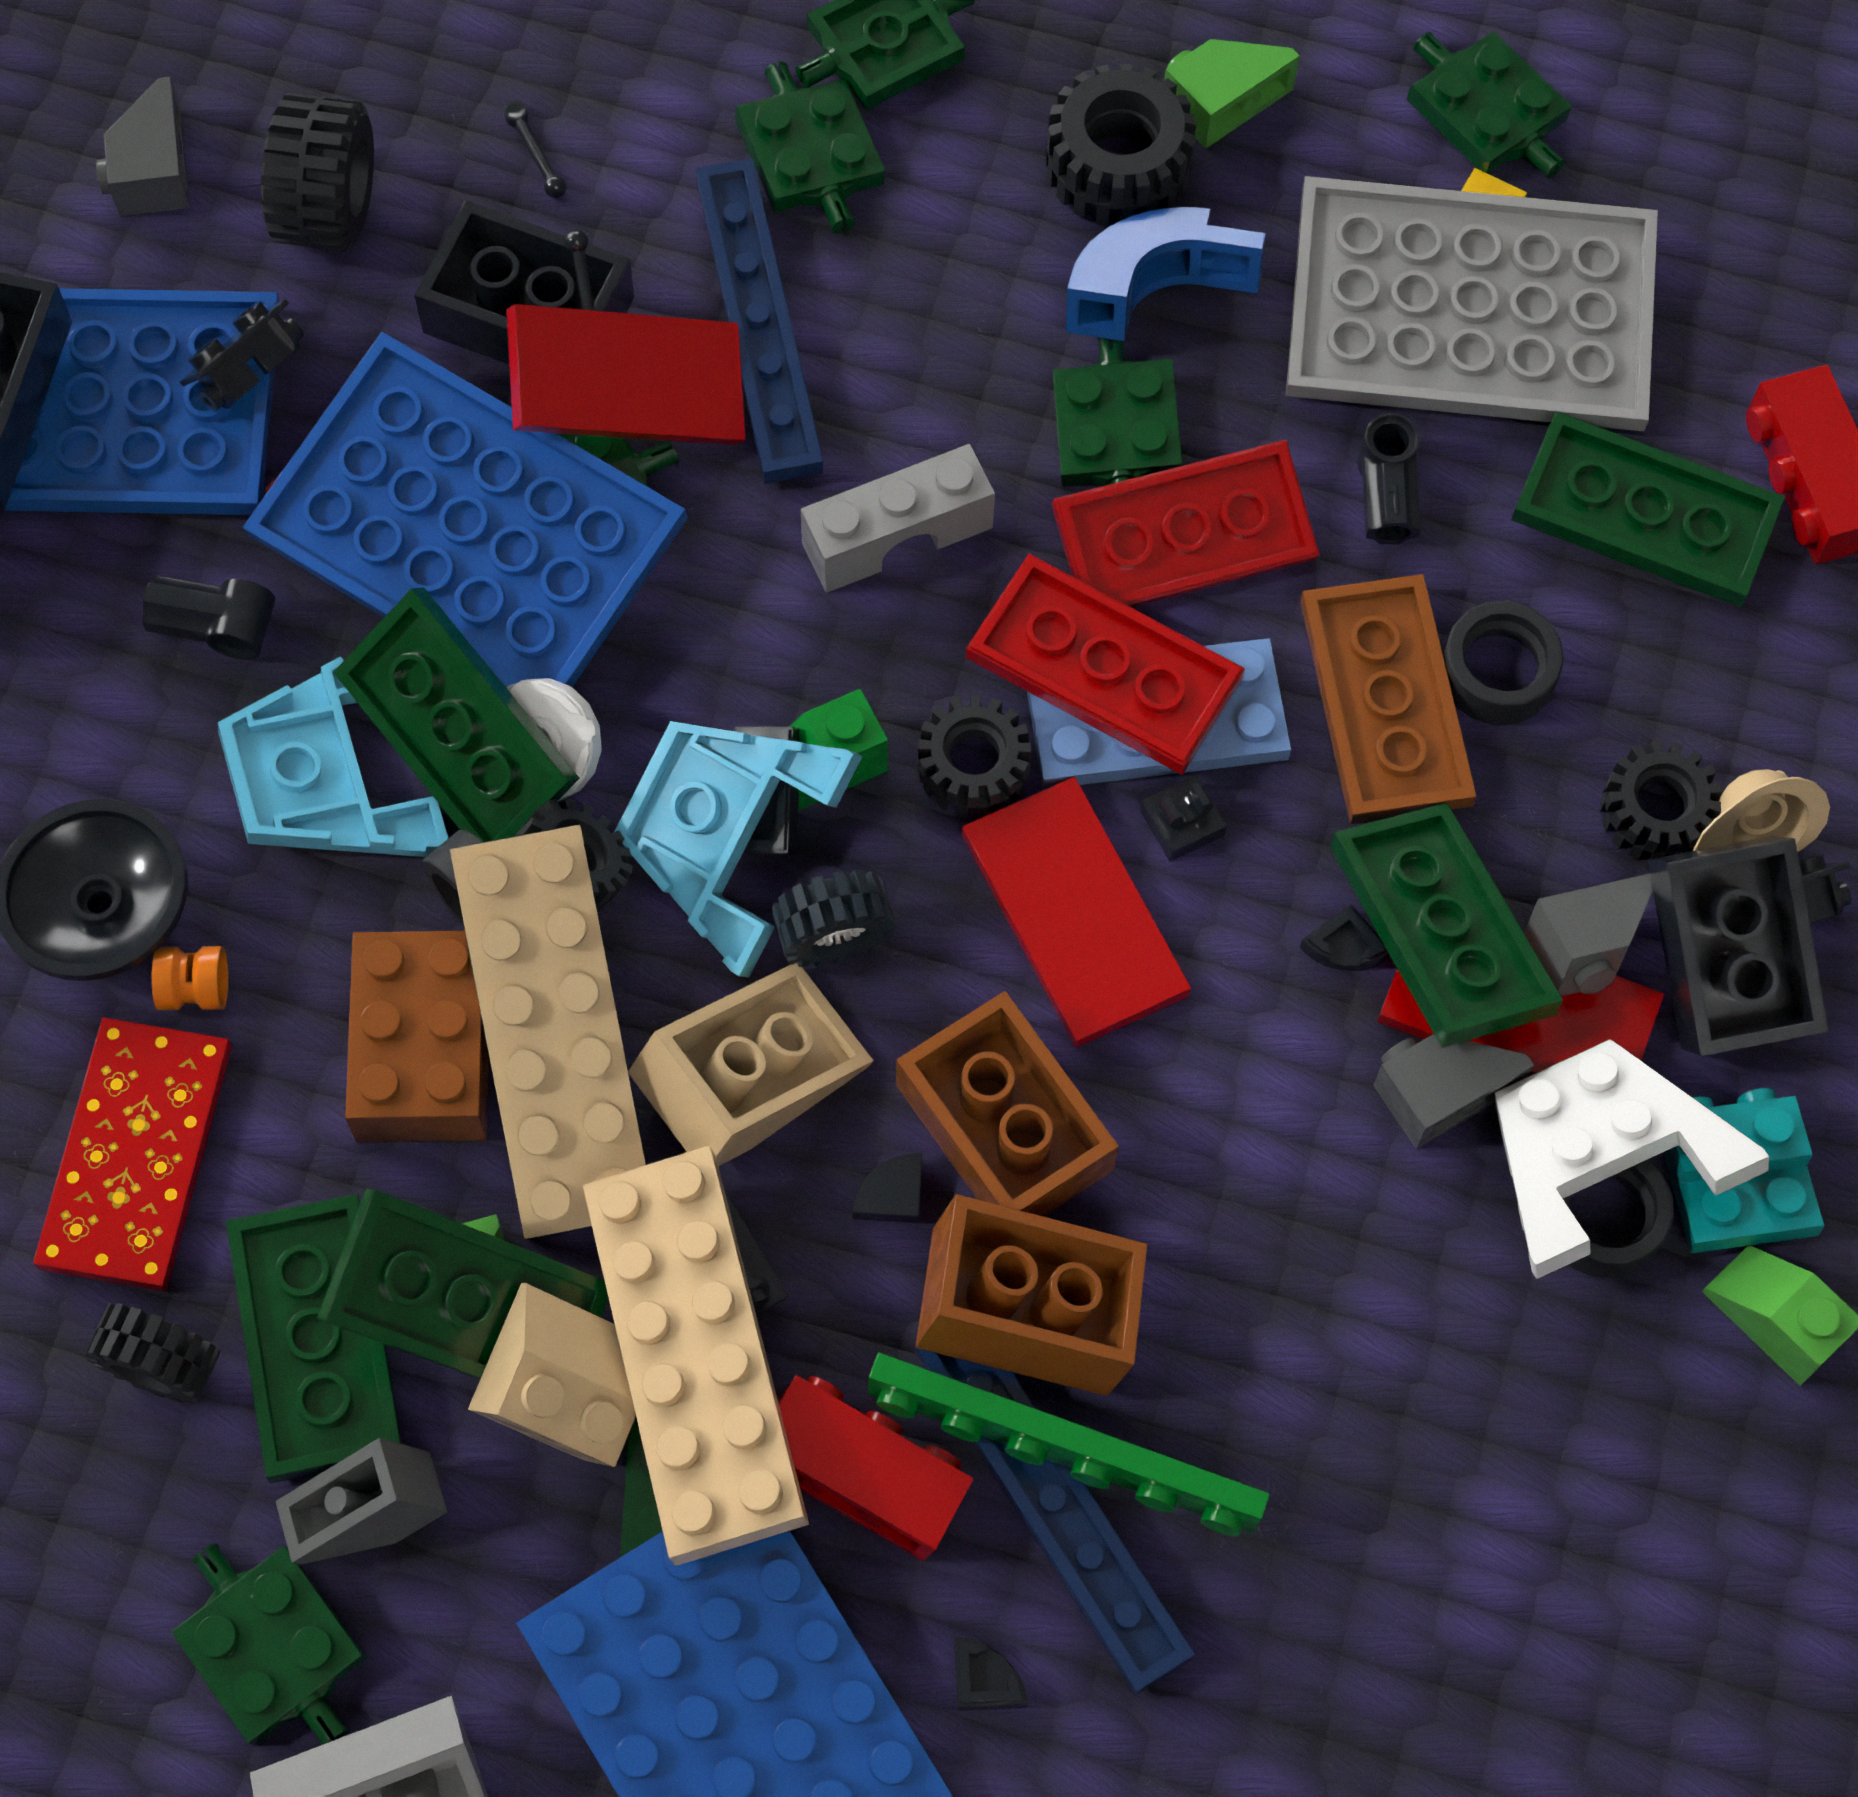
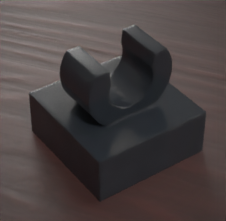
(1183, 818)

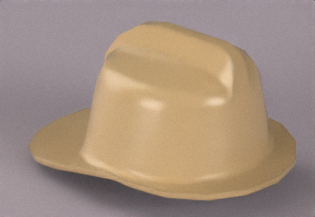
(1765, 806)

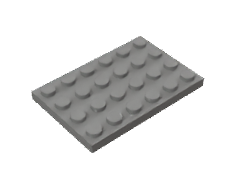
(1473, 303)

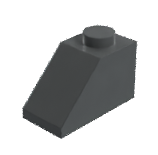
(146, 155)
(1587, 932)
(1441, 1087)
(362, 1503)

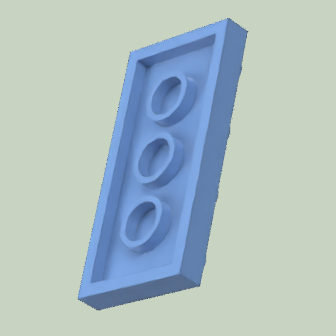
(1246, 732)

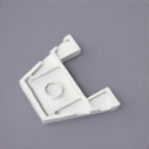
(1593, 1122)

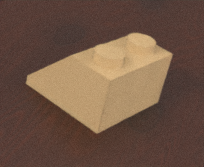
(558, 1378)

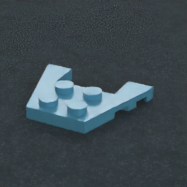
(303, 781)
(701, 810)

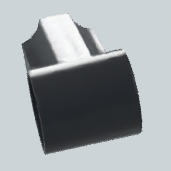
(1390, 481)
(225, 617)

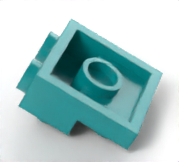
(1765, 1208)

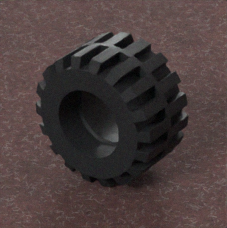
(1125, 107)
(317, 172)

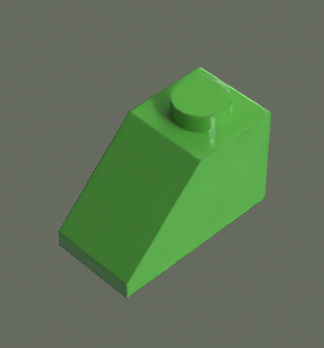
(1231, 83)
(1783, 1310)

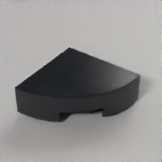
(1346, 943)
(891, 1191)
(985, 1678)

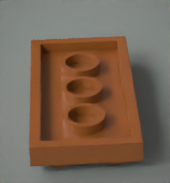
(1387, 698)

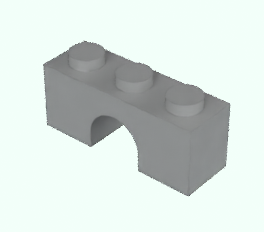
(857, 528)

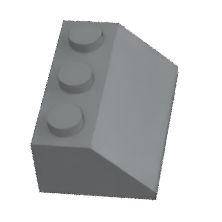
(402, 1757)

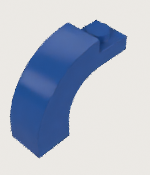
(1154, 253)

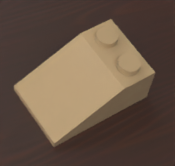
(748, 1063)

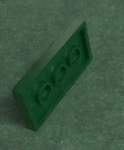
(1648, 508)
(453, 720)
(1445, 925)
(439, 1283)
(312, 1383)

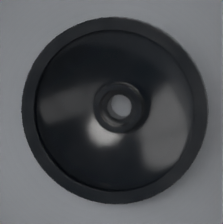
(72, 864)

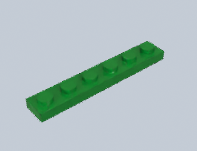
(1039, 1436)

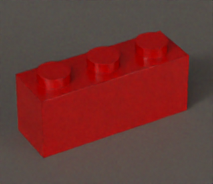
(1811, 457)
(869, 1469)

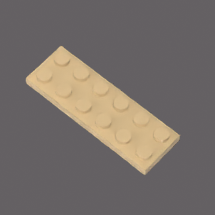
(548, 1021)
(694, 1357)

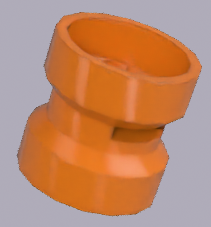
(190, 978)

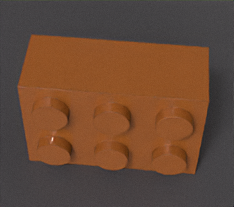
(415, 1040)
(1006, 1111)
(1032, 1295)

